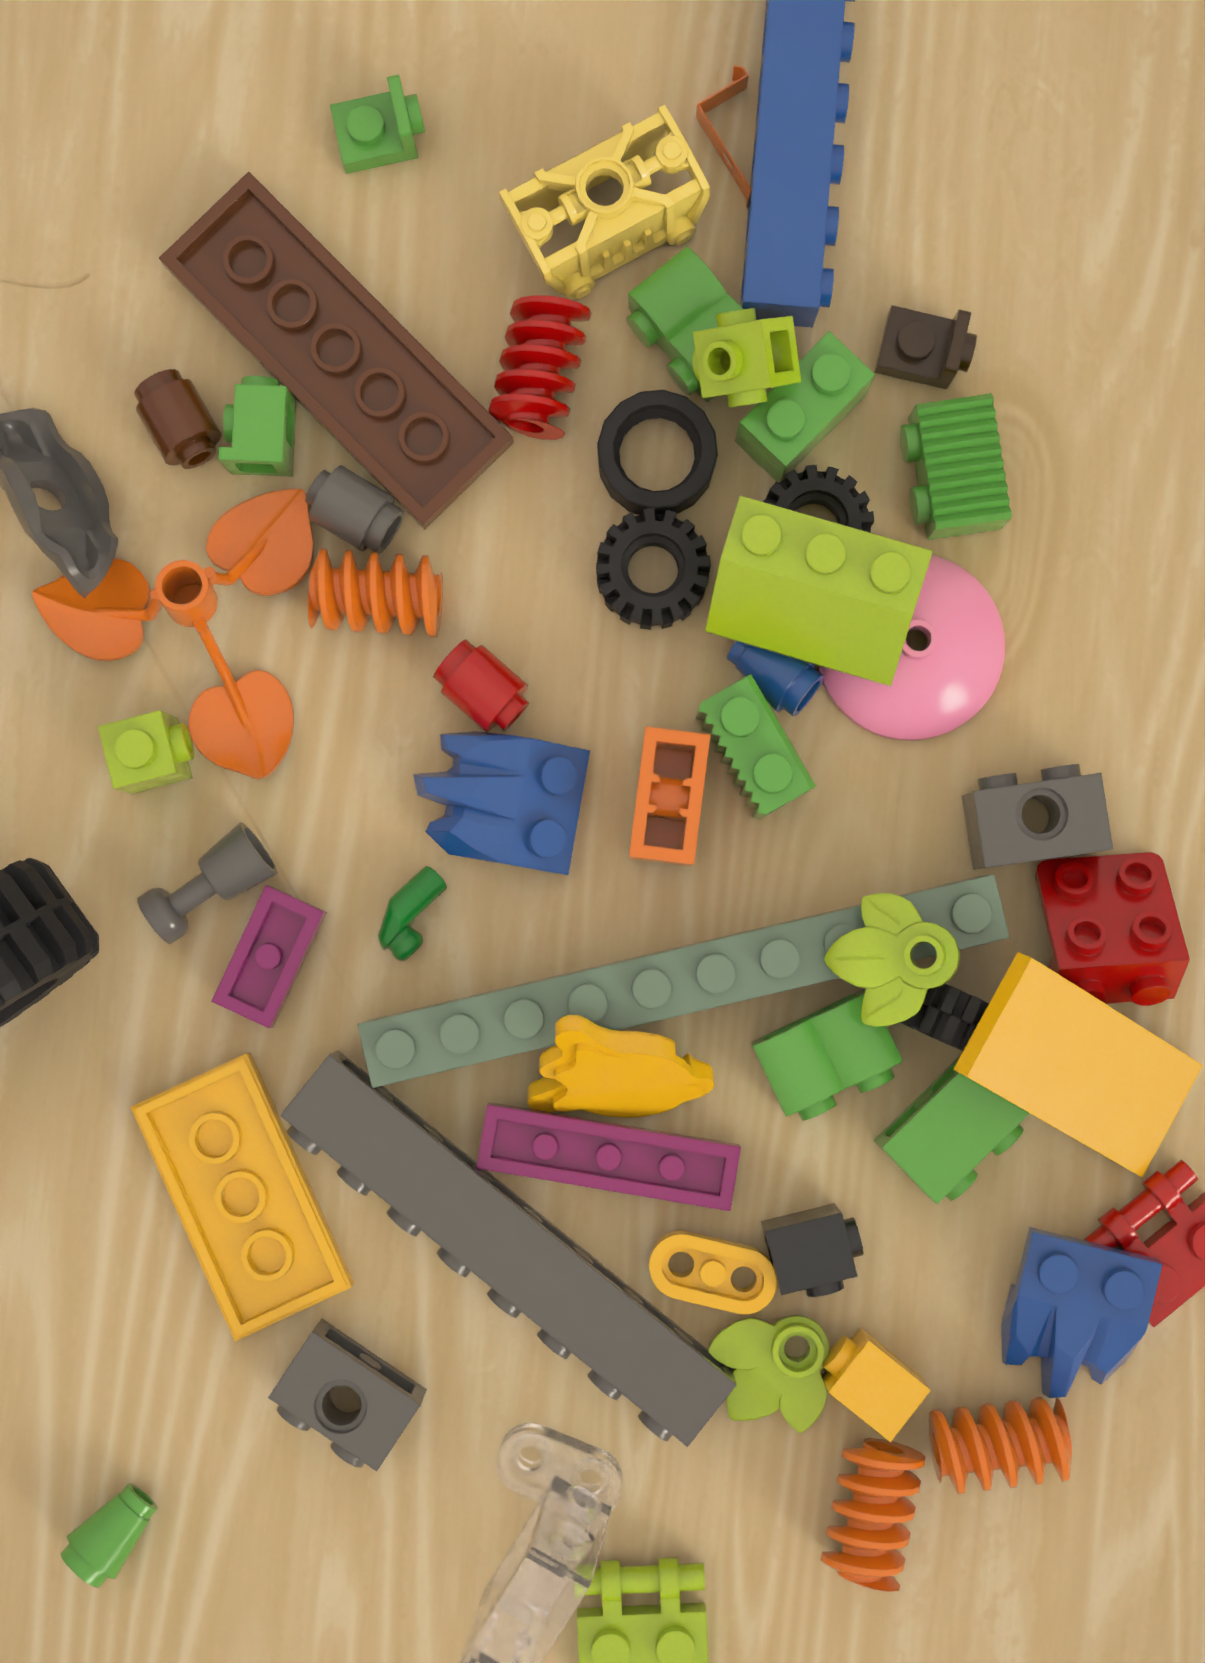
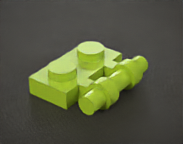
(644, 1632)

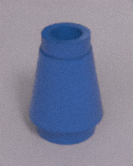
(782, 679)

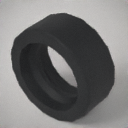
(652, 406)

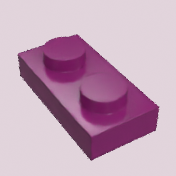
(269, 956)

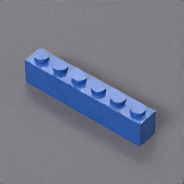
(796, 159)

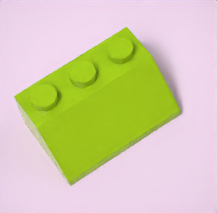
(816, 590)

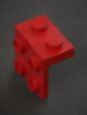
(1114, 926)

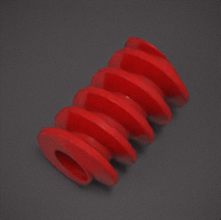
(535, 363)

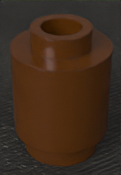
(177, 419)

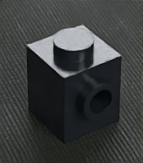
(813, 1250)

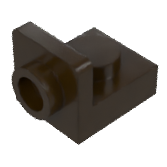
(925, 347)

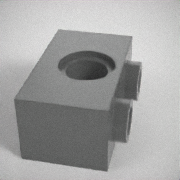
(1075, 823)
(385, 1393)

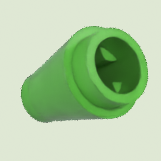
(108, 1536)

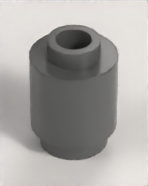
(354, 509)

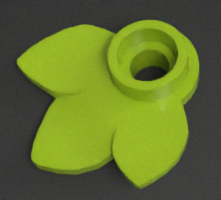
(883, 961)
(768, 1375)

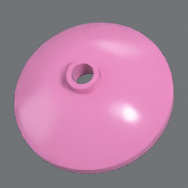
(947, 680)

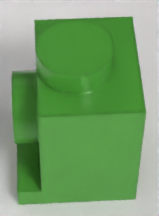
(260, 429)

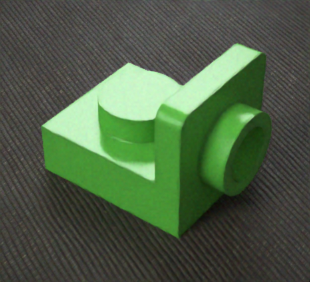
(378, 128)

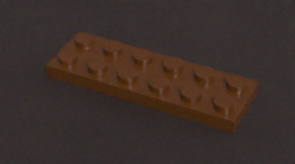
(336, 350)

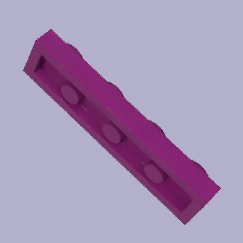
(608, 1156)

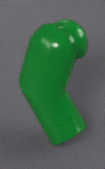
(404, 908)

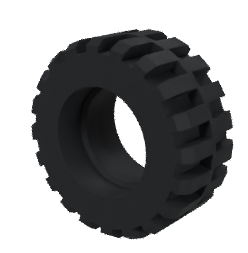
(40, 936)

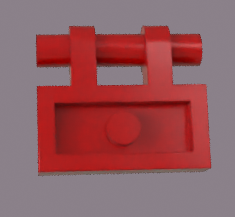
(1176, 1244)

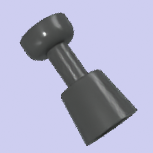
(227, 869)

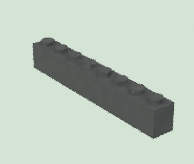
(510, 1248)

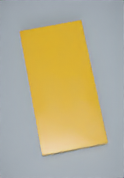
(1078, 1065)
(242, 1196)

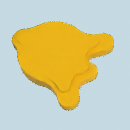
(615, 1072)

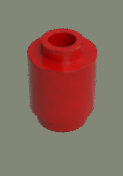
(482, 686)

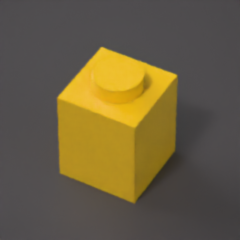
(873, 1383)

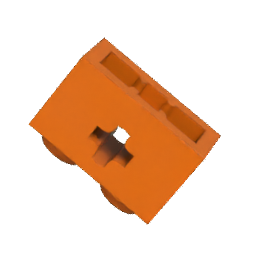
(669, 796)

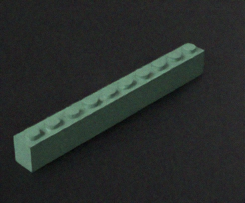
(653, 985)

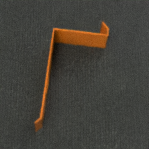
(740, 77)

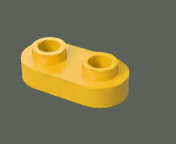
(710, 1275)

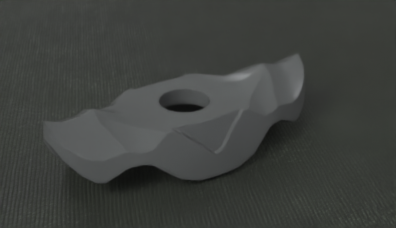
(80, 532)

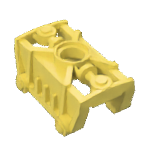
(616, 231)

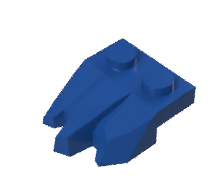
(507, 799)
(1076, 1308)

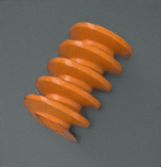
(375, 593)
(1001, 1443)
(875, 1513)

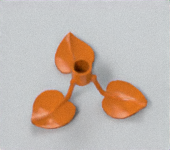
(261, 542)

